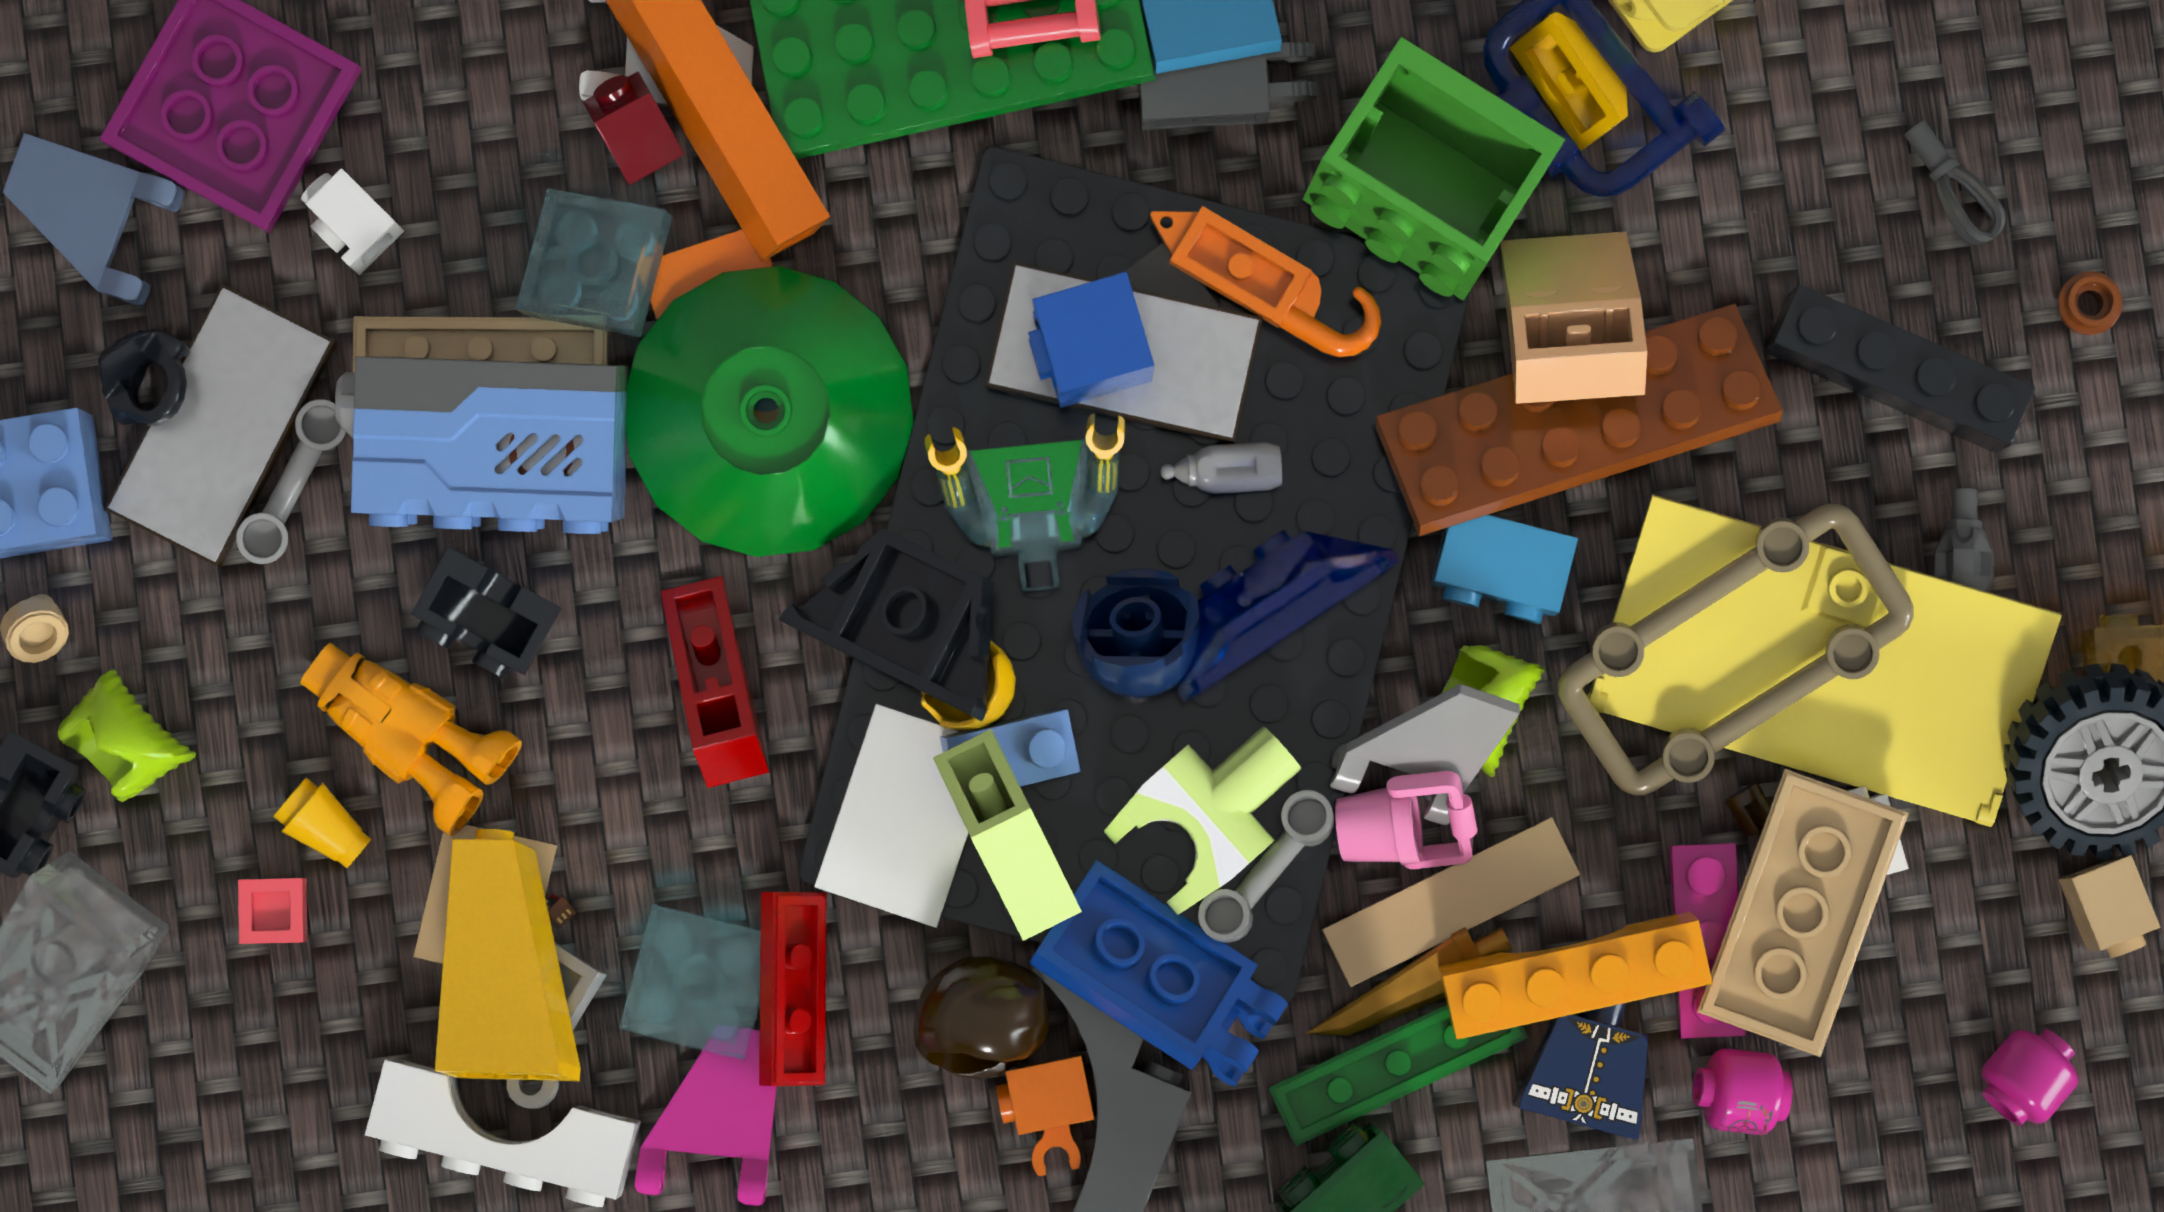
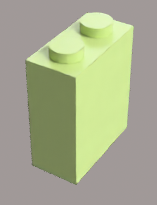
(1006, 834)

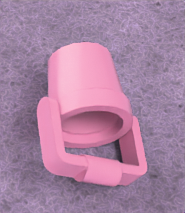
(1388, 822)

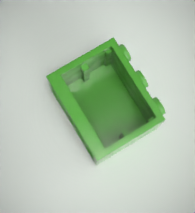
(1431, 170)

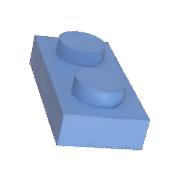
(1034, 745)

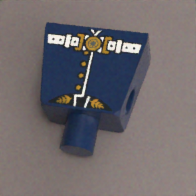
(1588, 1073)

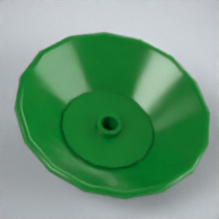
(837, 423)

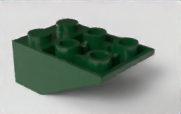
(1359, 1176)

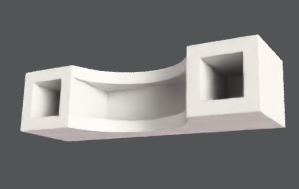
(425, 1112)

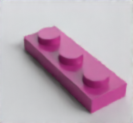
(1707, 885)

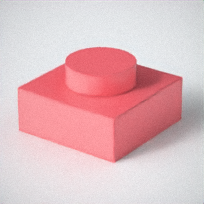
(272, 910)

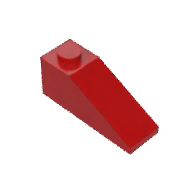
(714, 683)

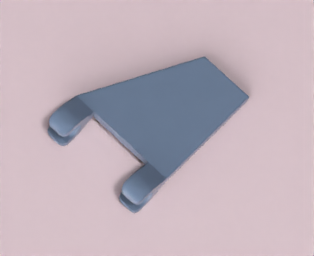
(84, 208)

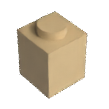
(2110, 906)

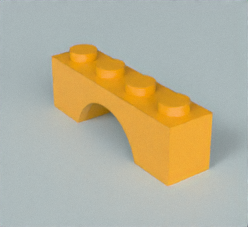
(1575, 978)

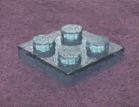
(594, 262)
(695, 983)

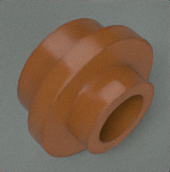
(2105, 292)

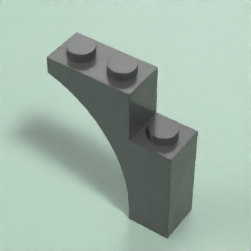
(1134, 1111)

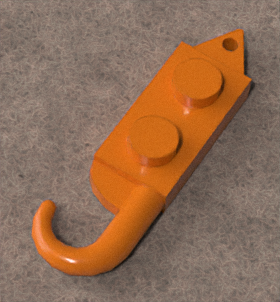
(1260, 279)

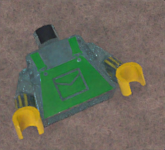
(1031, 496)

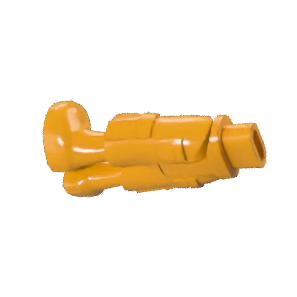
(399, 725)

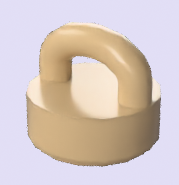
(34, 629)

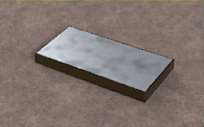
(1196, 349)
(241, 402)

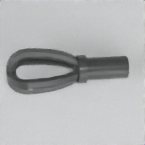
(1945, 167)

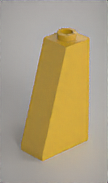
(501, 969)

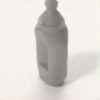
(1230, 468)

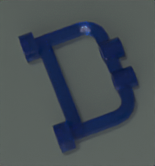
(1679, 123)

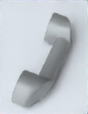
(263, 535)
(1307, 822)

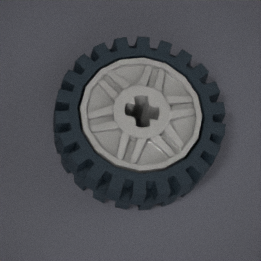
(2091, 761)

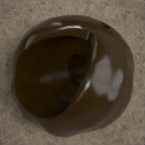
(981, 1017)

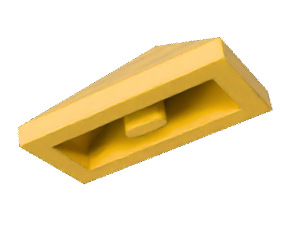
(1572, 78)

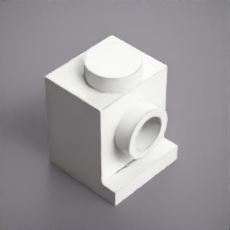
(350, 219)

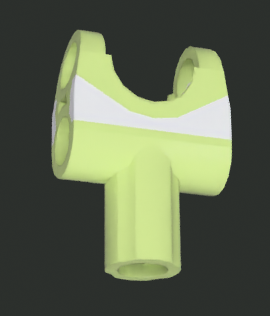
(1212, 809)

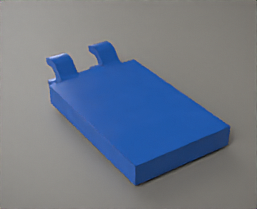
(1159, 975)

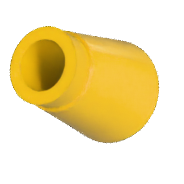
(322, 823)

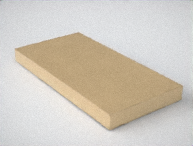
(1802, 912)

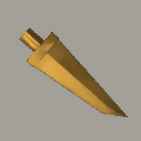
(1412, 985)

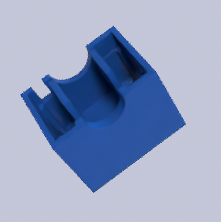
(1090, 340)

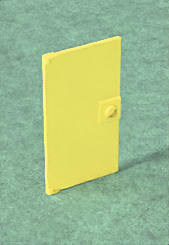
(1914, 728)

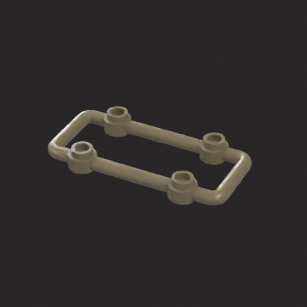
(1781, 547)

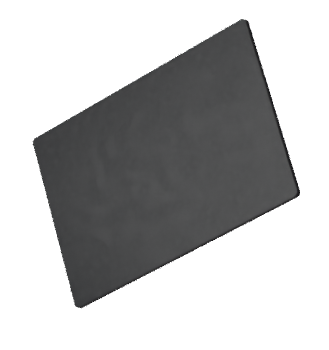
(1333, 484)

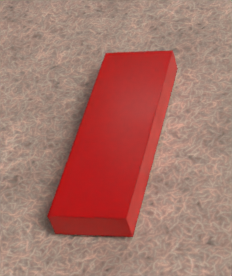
(792, 988)

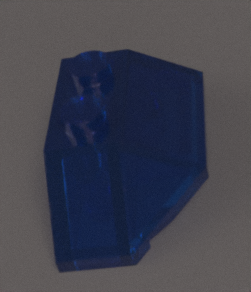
(1274, 599)

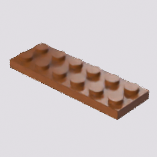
(1487, 453)

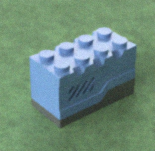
(486, 442)

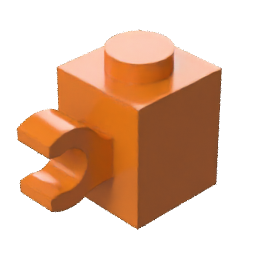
(1047, 1099)

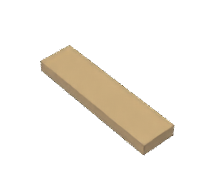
(479, 339)
(1450, 901)

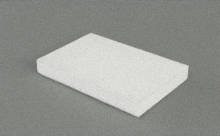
(897, 823)

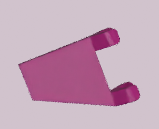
(716, 1114)

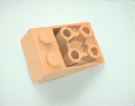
(1574, 317)

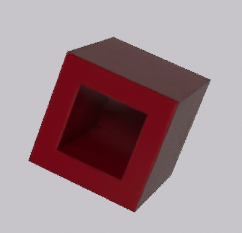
(632, 126)

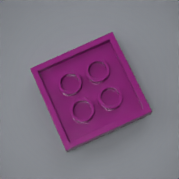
(231, 106)

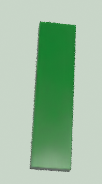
(1380, 1072)

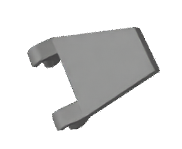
(1443, 734)

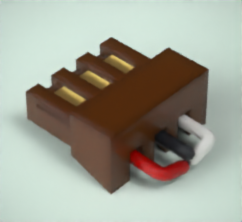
(560, 911)

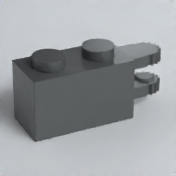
(1224, 91)

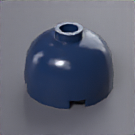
(1137, 632)

